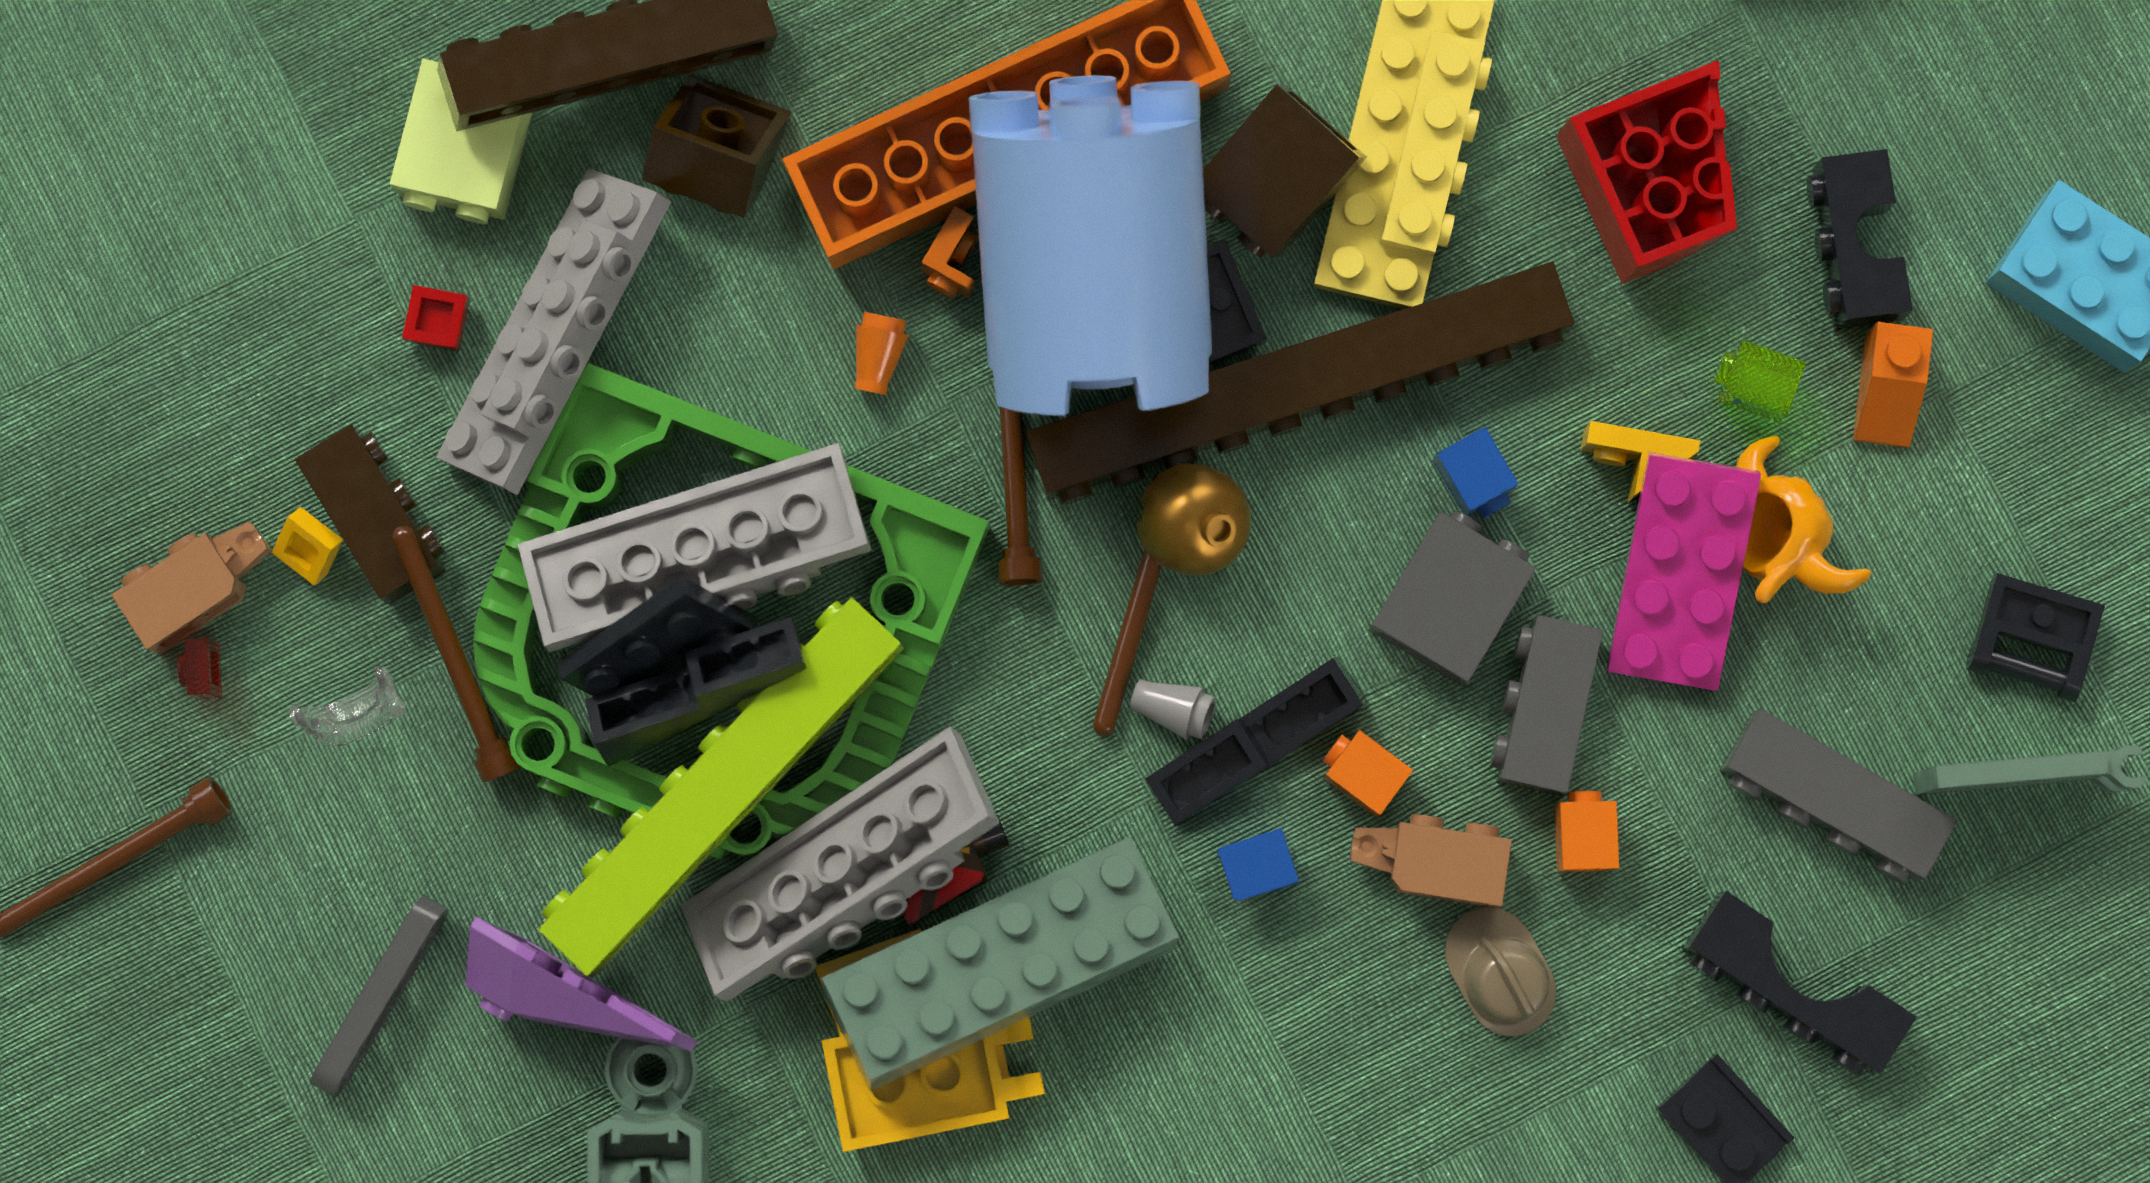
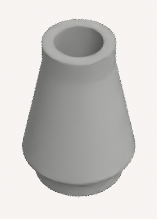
(1176, 707)

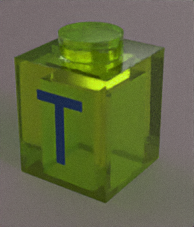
(1759, 380)

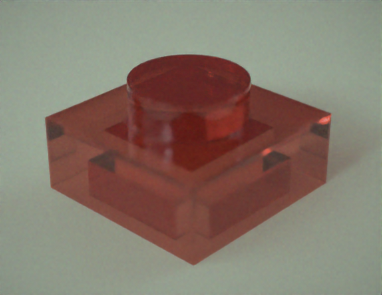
(201, 668)

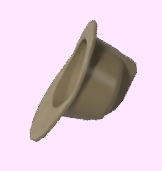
(1500, 971)

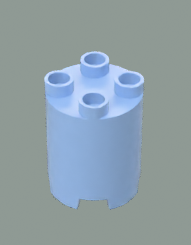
(1093, 242)

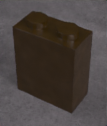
(1278, 172)

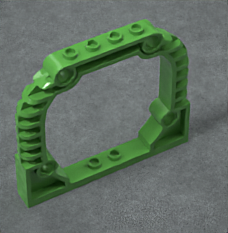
(621, 421)

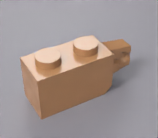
(190, 585)
(1436, 860)

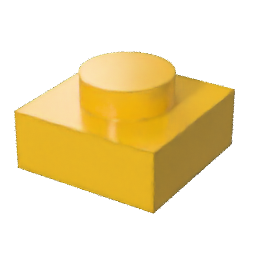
(307, 546)

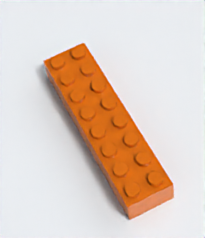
(919, 158)

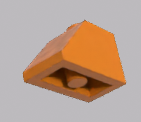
(1892, 383)

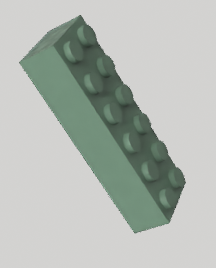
(999, 963)

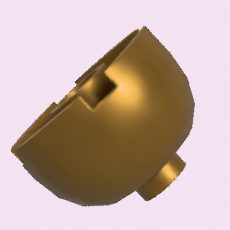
(1194, 520)

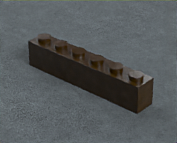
(597, 55)

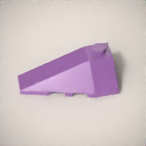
(544, 989)

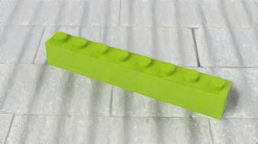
(717, 790)

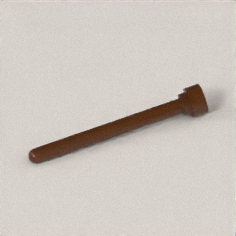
(1019, 560)
(1127, 645)
(493, 751)
(203, 805)

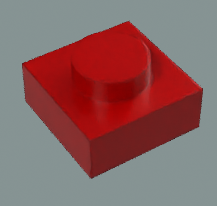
(436, 318)

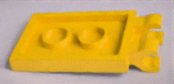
(940, 1097)

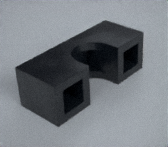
(1859, 285)

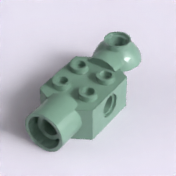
(652, 1132)

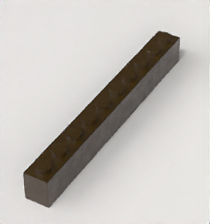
(1304, 381)

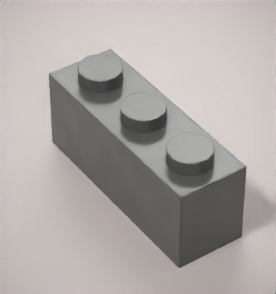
(1546, 705)

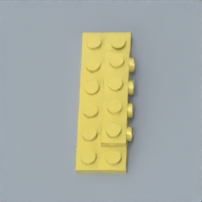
(1411, 130)

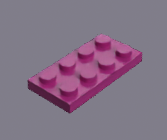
(1683, 571)

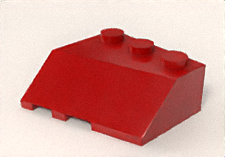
(1655, 171)

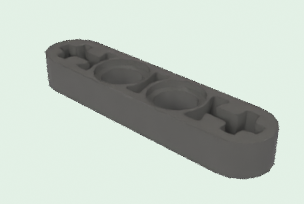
(379, 996)

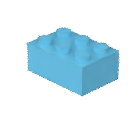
(2081, 275)

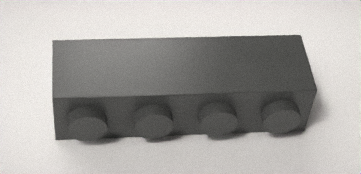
(1837, 796)

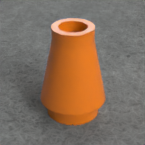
(878, 350)

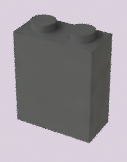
(1453, 596)

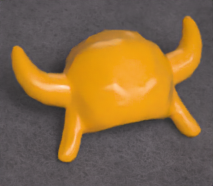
(1790, 533)

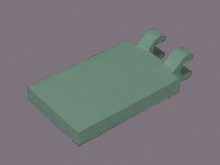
(2097, 766)

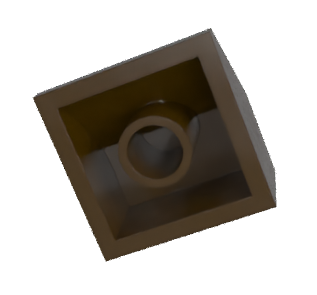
(715, 145)

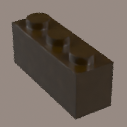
(368, 508)

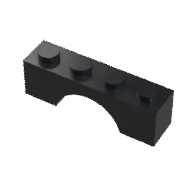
(1737, 944)

